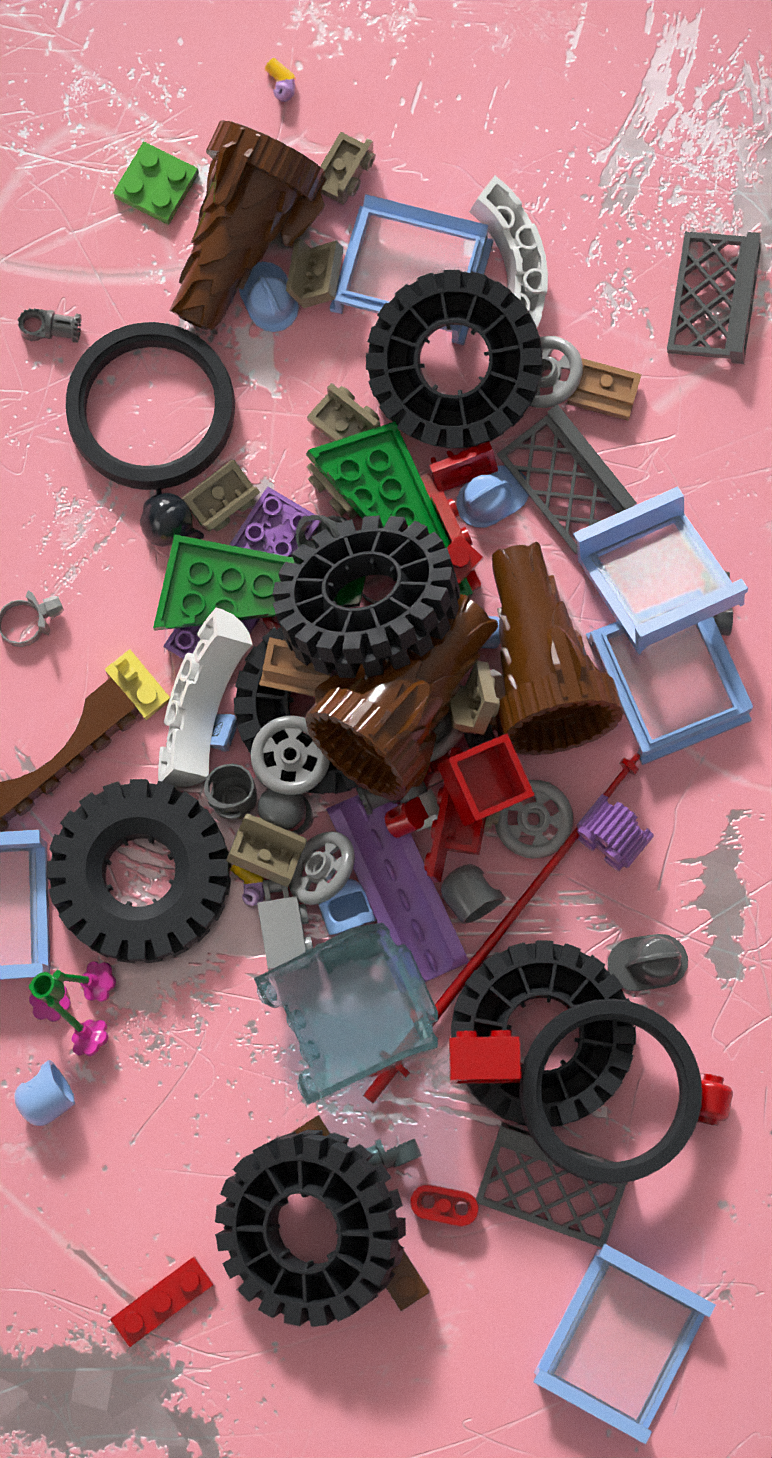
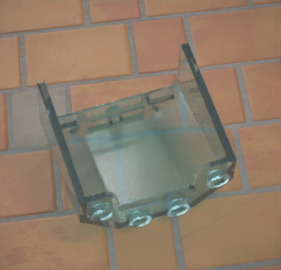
(352, 1008)

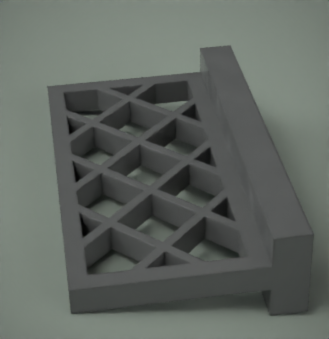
(741, 303)
(583, 455)
(523, 1143)

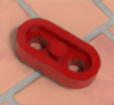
(445, 1205)

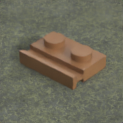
(606, 390)
(286, 672)

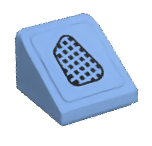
(223, 731)

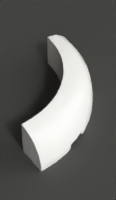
(517, 242)
(197, 698)

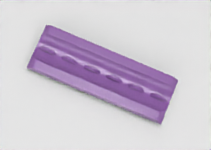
(266, 529)
(399, 888)

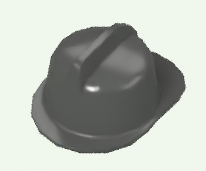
(648, 962)

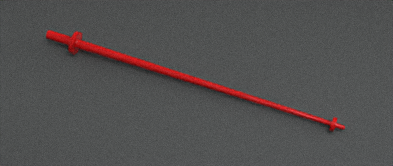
(456, 986)

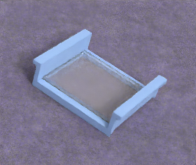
(403, 242)
(655, 570)
(675, 688)
(23, 905)
(621, 1342)

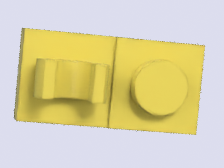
(138, 684)

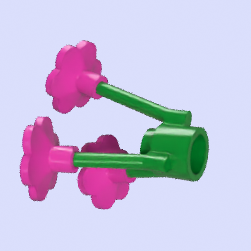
(51, 1002)

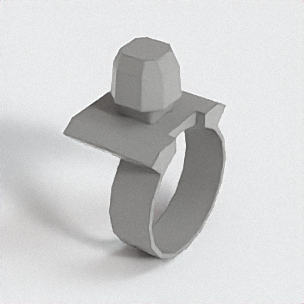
(50, 608)

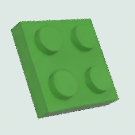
(156, 183)

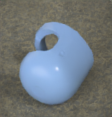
(347, 909)
(44, 1096)

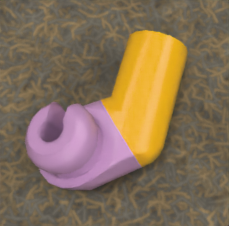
(284, 80)
(252, 885)

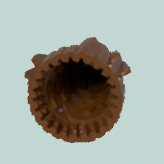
(250, 198)
(548, 685)
(384, 723)

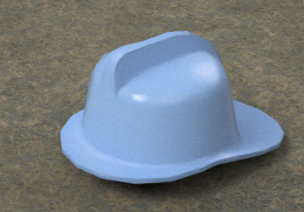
(267, 298)
(490, 498)

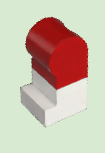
(412, 815)

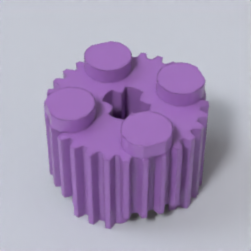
(613, 833)

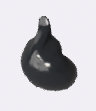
(165, 516)

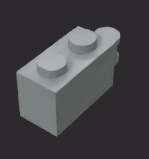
(282, 926)

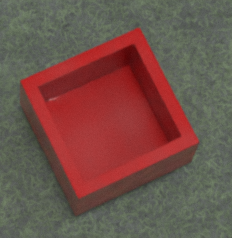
(485, 779)
(484, 1058)

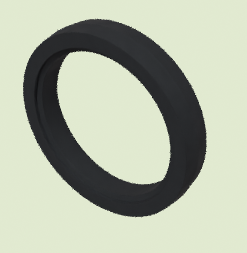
(142, 336)
(688, 1080)

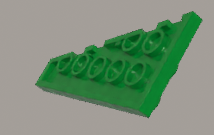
(380, 479)
(225, 577)

